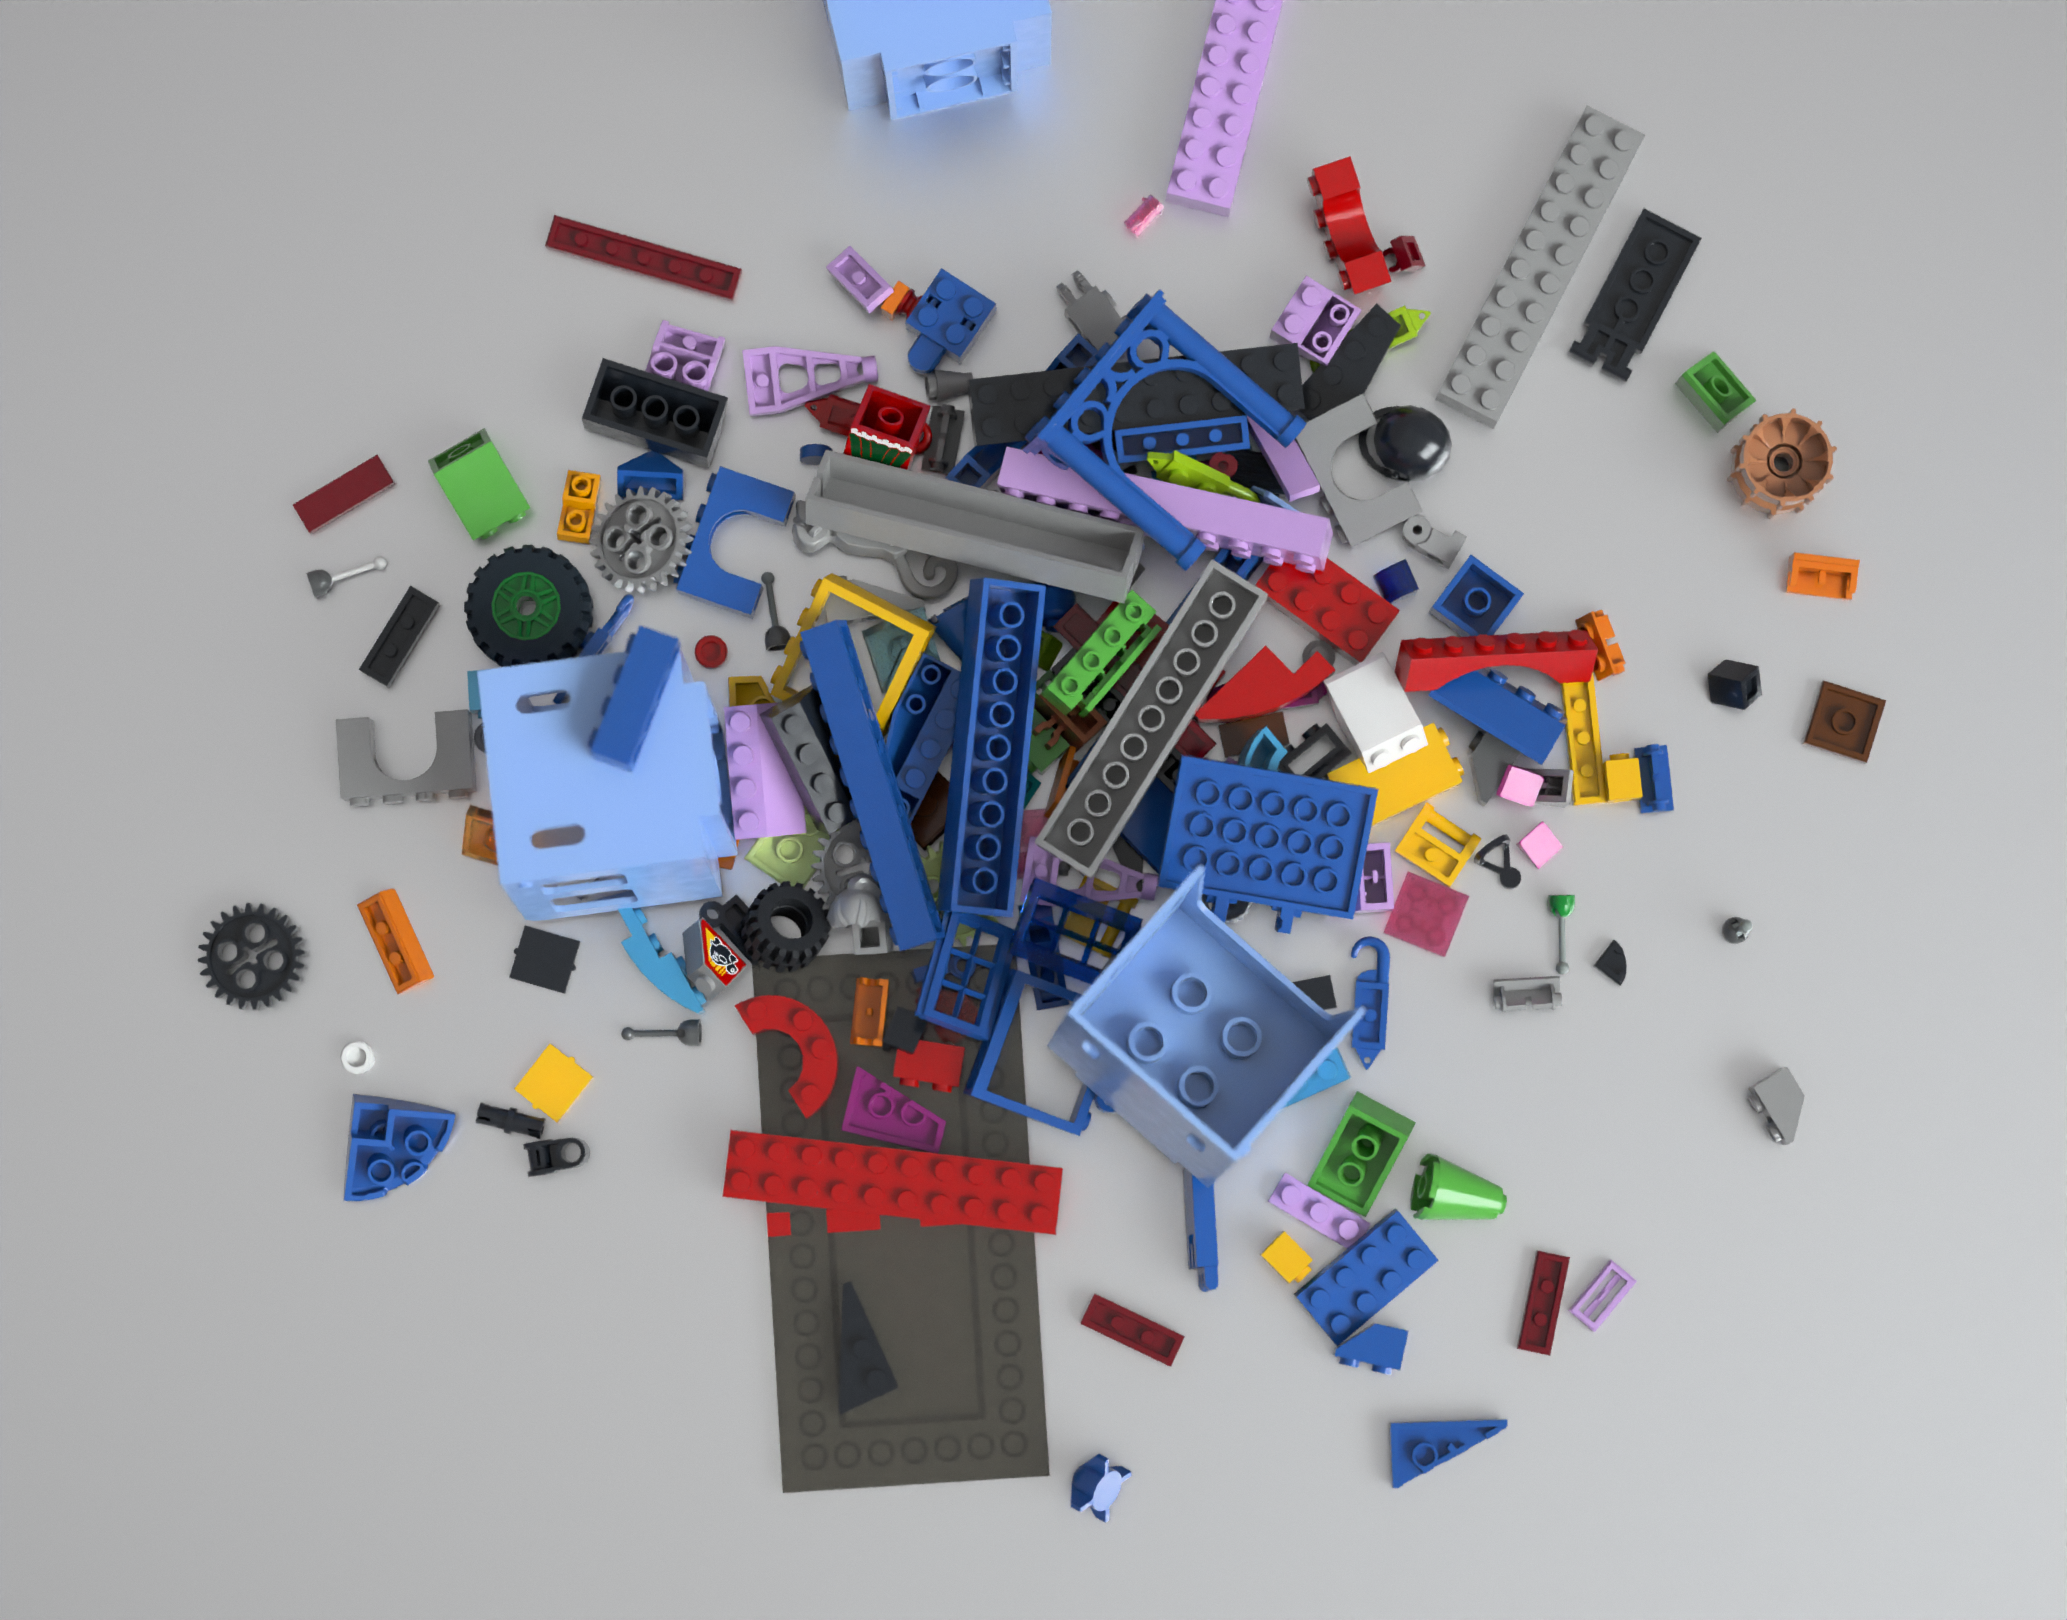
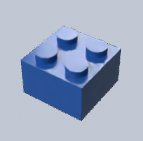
(1476, 600)

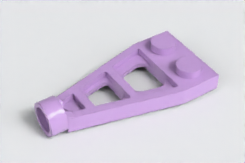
(764, 384)
(1045, 867)

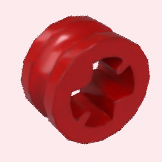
(908, 303)

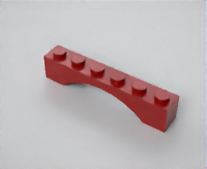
(1435, 661)

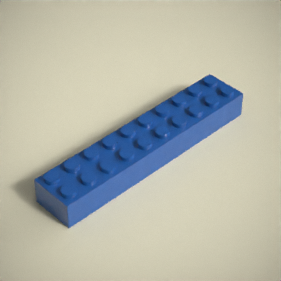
(991, 747)

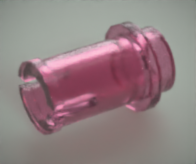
(1145, 214)

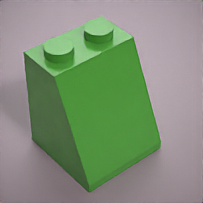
(479, 485)

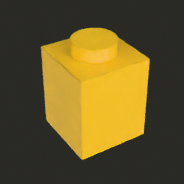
(1622, 778)
(1287, 1258)

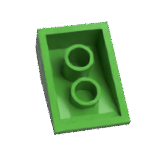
(1361, 1154)

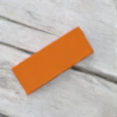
(395, 940)

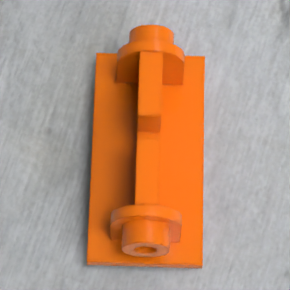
(1609, 657)

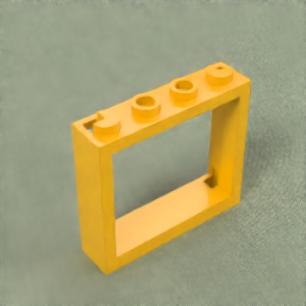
(921, 631)

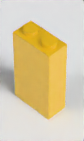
(1408, 779)

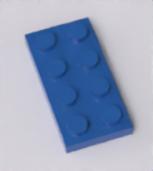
(1366, 1277)

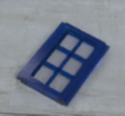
(1078, 904)

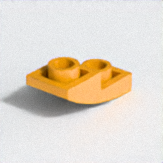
(578, 507)

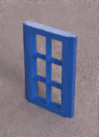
(995, 982)

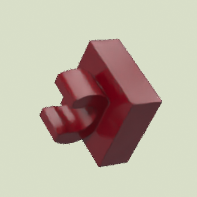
(1406, 253)

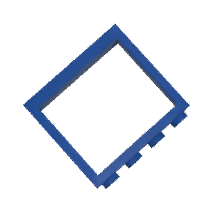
(990, 1051)

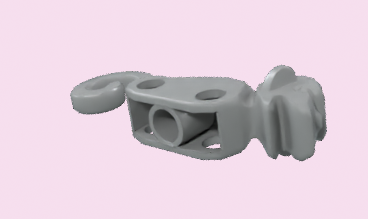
(812, 538)

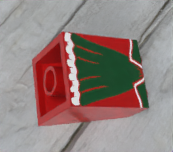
(887, 428)

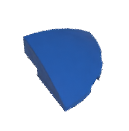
(391, 1144)

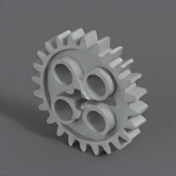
(659, 559)
(828, 864)

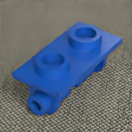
(1654, 779)

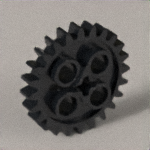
(237, 930)

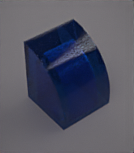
(1396, 582)

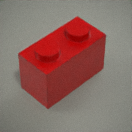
(931, 1064)

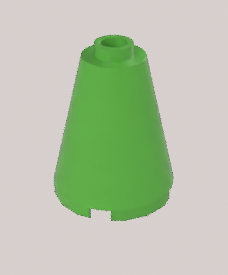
(1453, 1193)

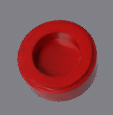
(711, 652)

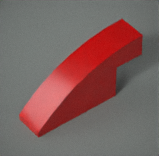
(1264, 687)

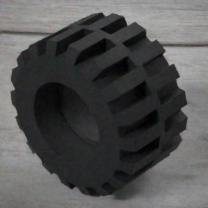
(772, 946)

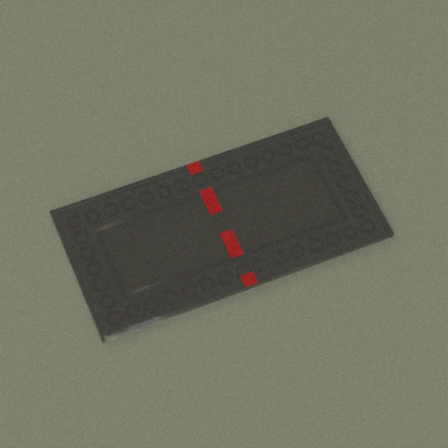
(942, 1296)

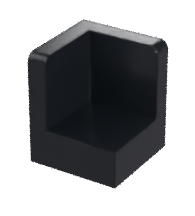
(1734, 684)
(904, 1031)

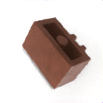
(1072, 727)

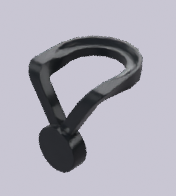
(1509, 876)

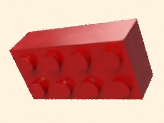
(1330, 607)

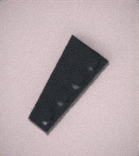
(1351, 365)

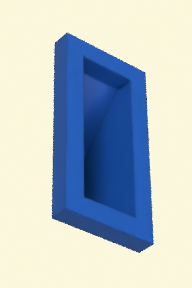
(651, 471)

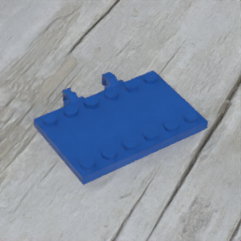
(1267, 838)

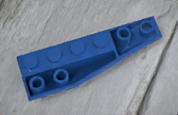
(923, 728)

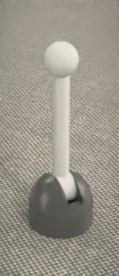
(322, 581)

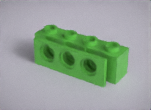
(1106, 642)

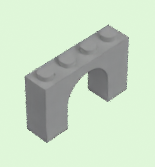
(1356, 518)
(450, 772)

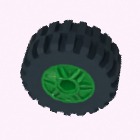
(523, 579)

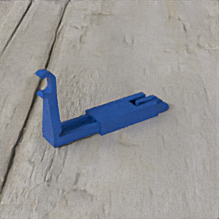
(1199, 1224)

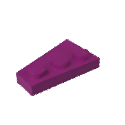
(889, 1116)

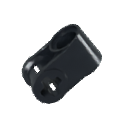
(549, 1155)

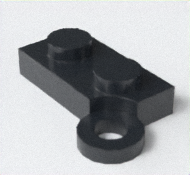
(730, 922)

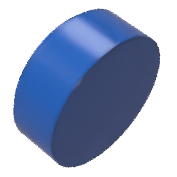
(813, 453)

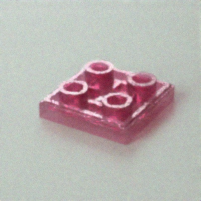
(1426, 914)

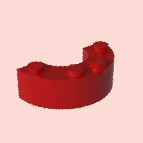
(1346, 227)
(813, 1038)

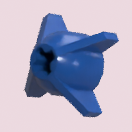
(1097, 1486)

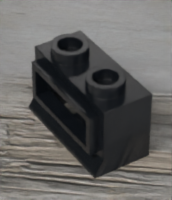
(1324, 765)

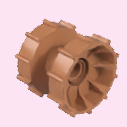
(1796, 440)

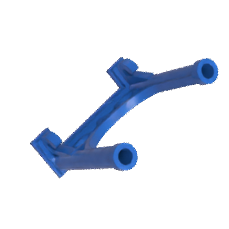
(1066, 448)

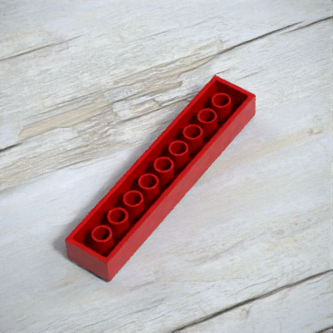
(892, 1182)

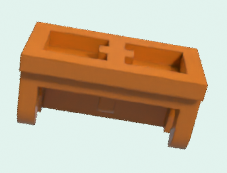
(1822, 576)
(869, 1012)

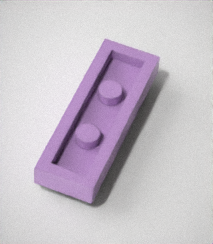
(1318, 1211)

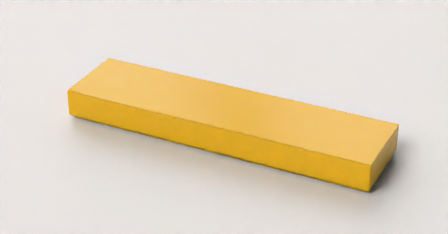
(1583, 742)

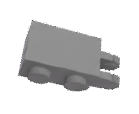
(1092, 313)

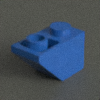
(1374, 1345)

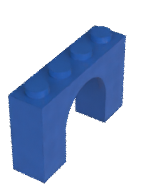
(729, 496)

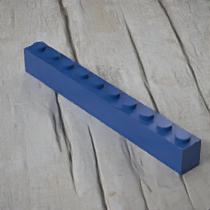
(871, 784)

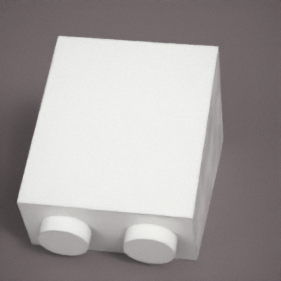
(1375, 713)

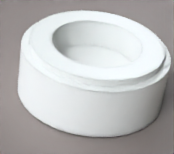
(357, 1057)

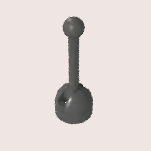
(688, 1033)

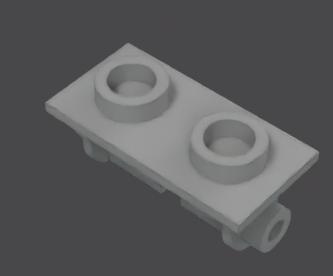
(1519, 992)

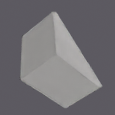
(1555, 788)

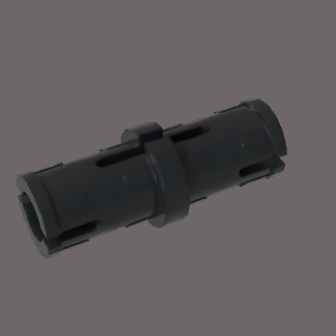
(510, 1120)

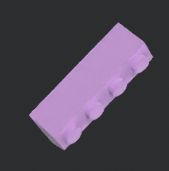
(760, 785)

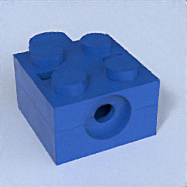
(944, 322)

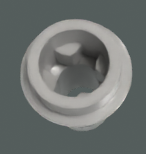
(945, 384)

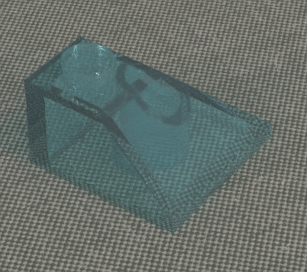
(888, 645)

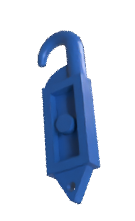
(597, 642)
(1372, 994)

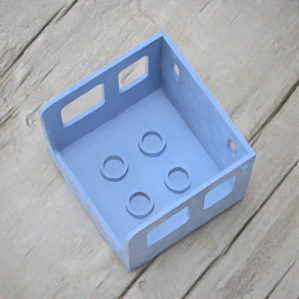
(935, 50)
(649, 824)
(1196, 1036)

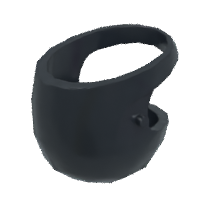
(1408, 442)

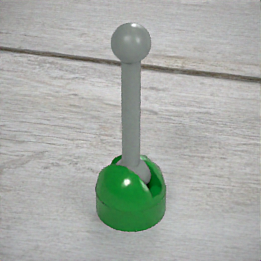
(1561, 907)

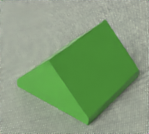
(1715, 391)

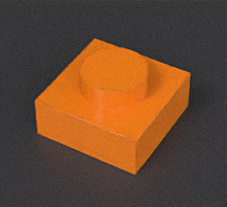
(891, 303)

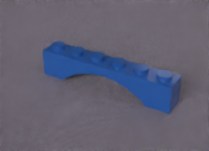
(984, 463)

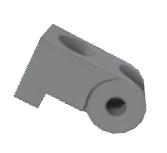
(1430, 542)

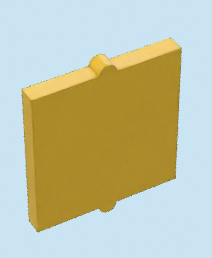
(553, 1082)

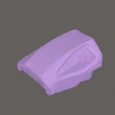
(685, 356)

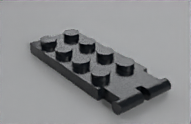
(1636, 293)

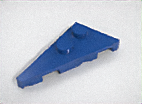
(1424, 1445)

